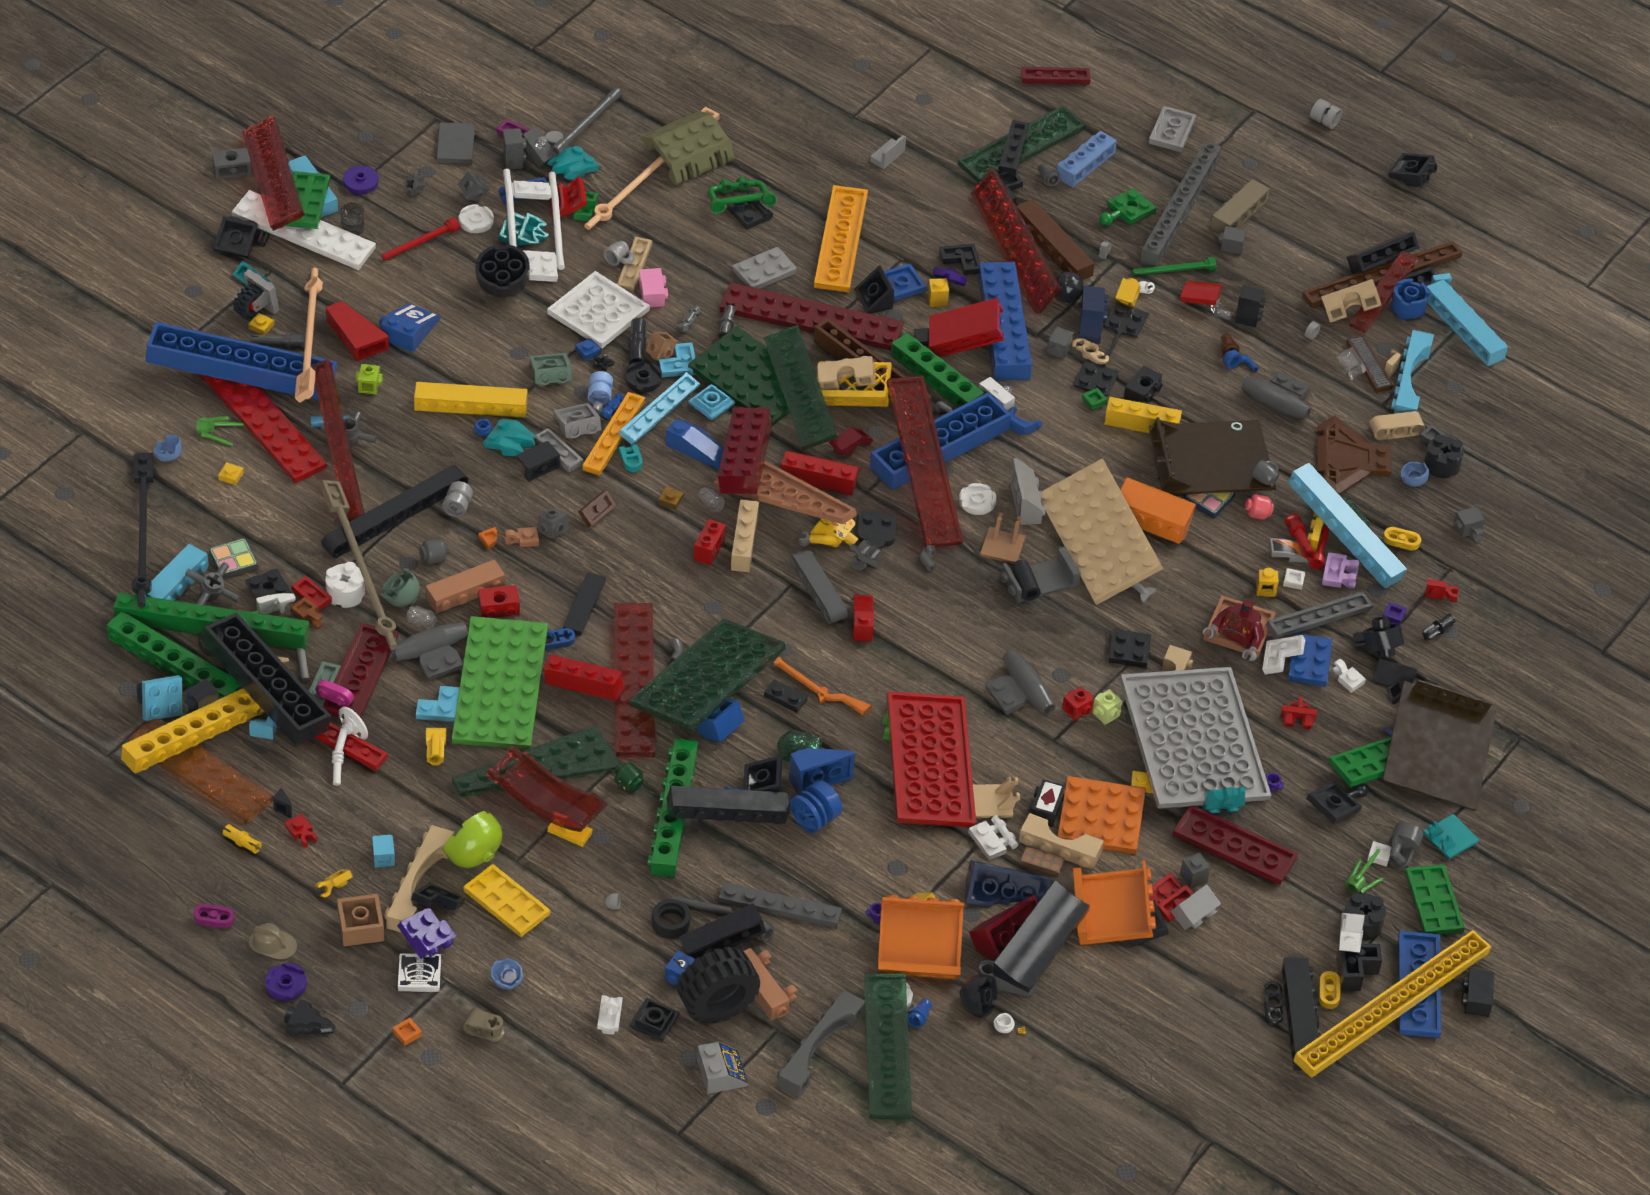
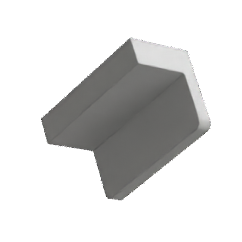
(889, 152)

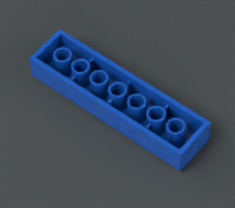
(1012, 356)
(957, 433)

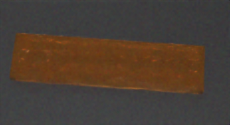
(213, 778)

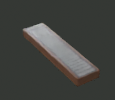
(1375, 372)

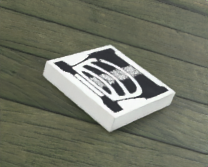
(418, 973)

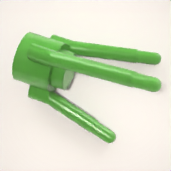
(206, 425)
(1356, 882)

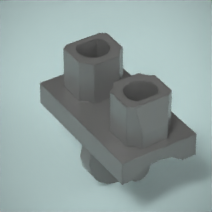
(865, 555)

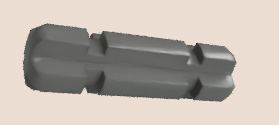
(689, 319)

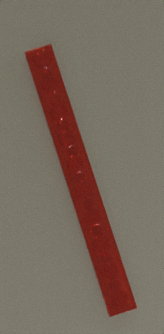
(337, 437)

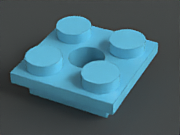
(704, 402)

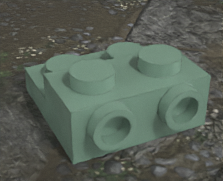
(551, 368)

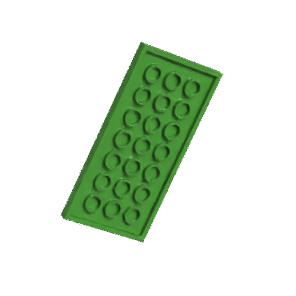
(500, 683)

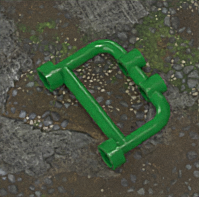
(718, 204)

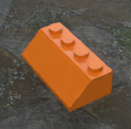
(1158, 510)

